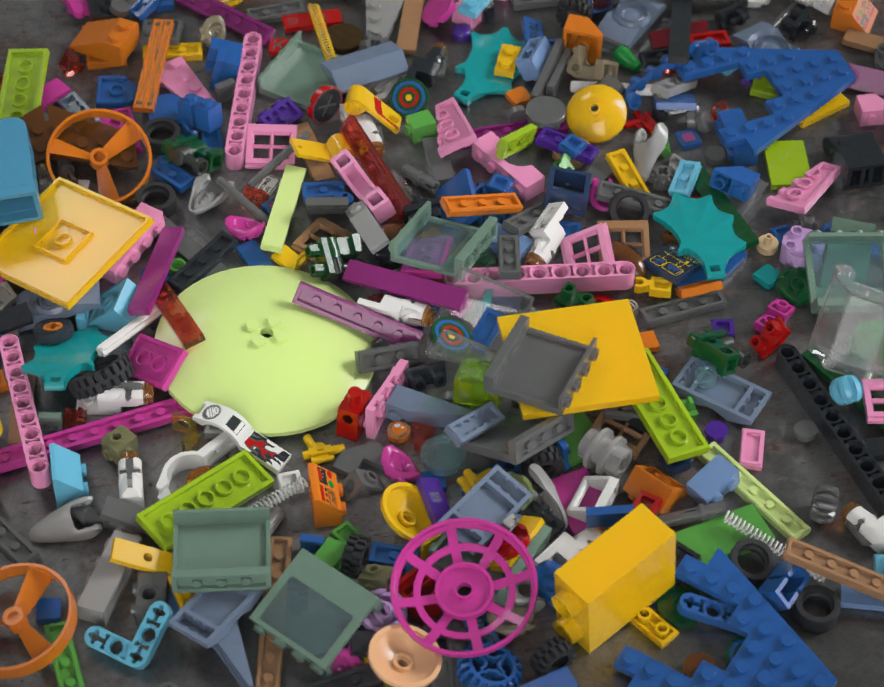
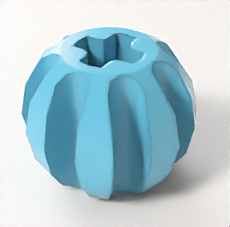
(846, 390)

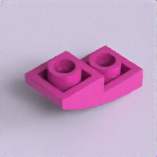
(77, 8)
(53, 92)
(776, 308)

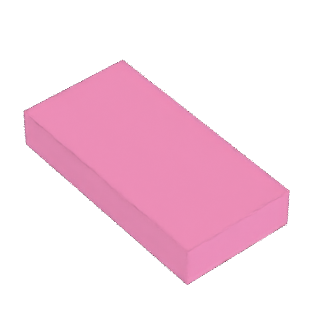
(752, 449)

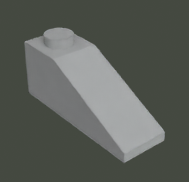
(367, 226)

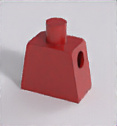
(352, 407)

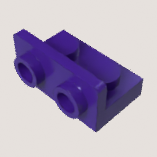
(281, 112)

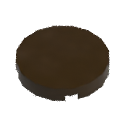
(345, 37)

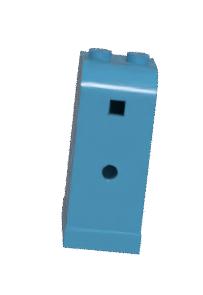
(17, 175)

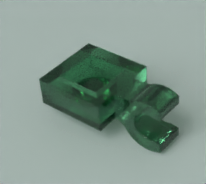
(486, 260)

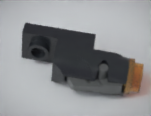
(431, 66)

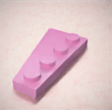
(182, 80)
(452, 128)
(805, 190)
(376, 410)

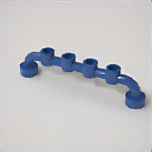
(636, 83)

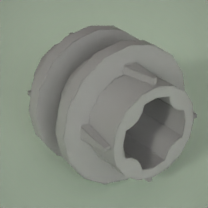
(600, 450)

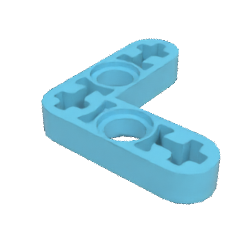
(132, 648)

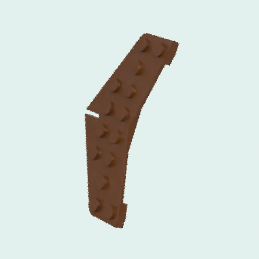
(83, 134)

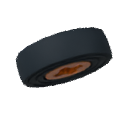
(53, 331)

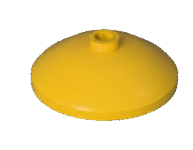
(600, 124)
(404, 510)

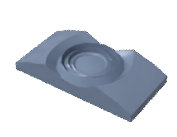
(630, 21)
(762, 36)
(44, 309)
(730, 396)
(490, 500)
(212, 614)

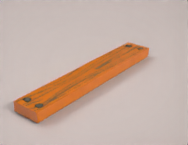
(153, 66)

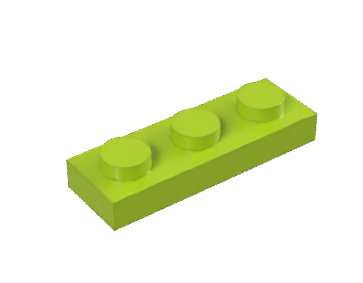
(515, 141)

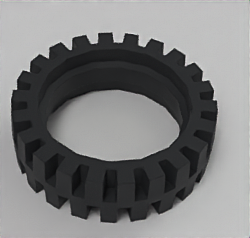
(108, 373)

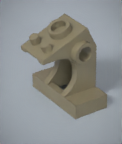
(579, 66)

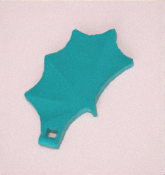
(480, 67)
(702, 232)
(64, 360)

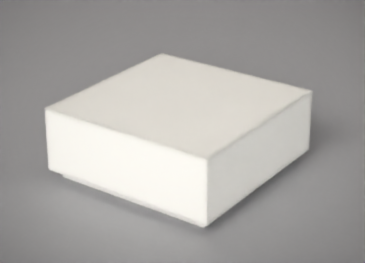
(287, 477)

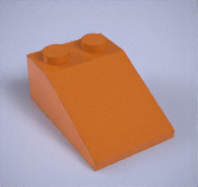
(108, 39)

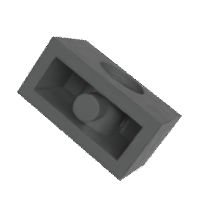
(149, 586)

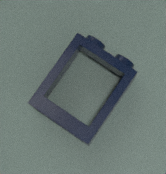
(578, 181)

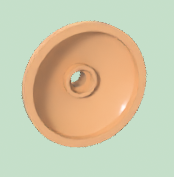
(393, 648)

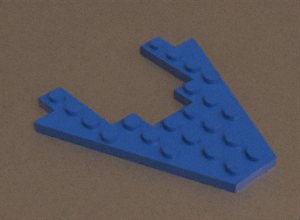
(799, 77)
(767, 658)

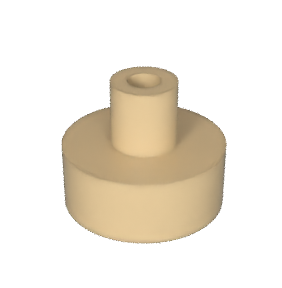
(767, 245)

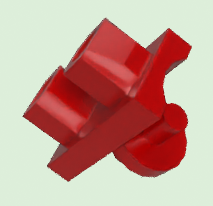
(771, 337)

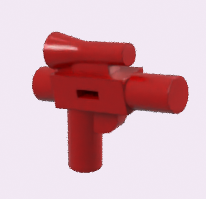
(642, 121)

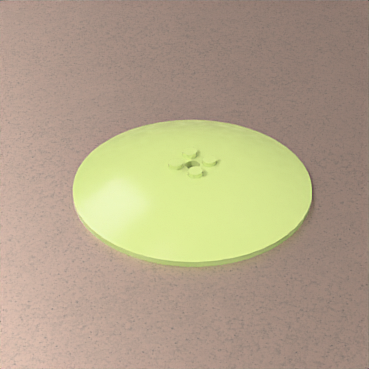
(273, 382)

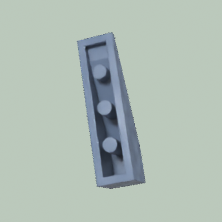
(413, 406)
(233, 655)

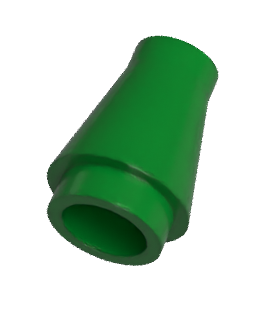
(626, 58)

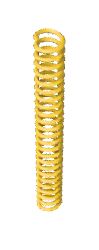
(322, 44)

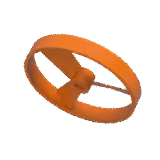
(99, 157)
(15, 618)

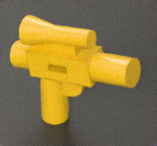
(320, 452)
(469, 479)

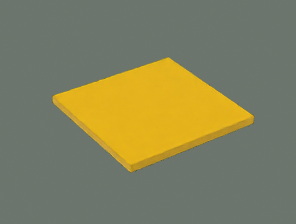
(72, 245)
(622, 367)

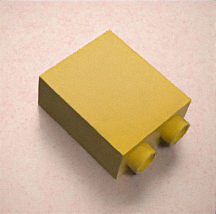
(614, 578)

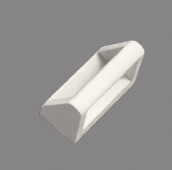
(606, 484)

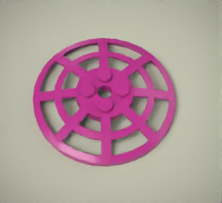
(460, 575)

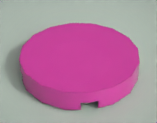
(437, 11)

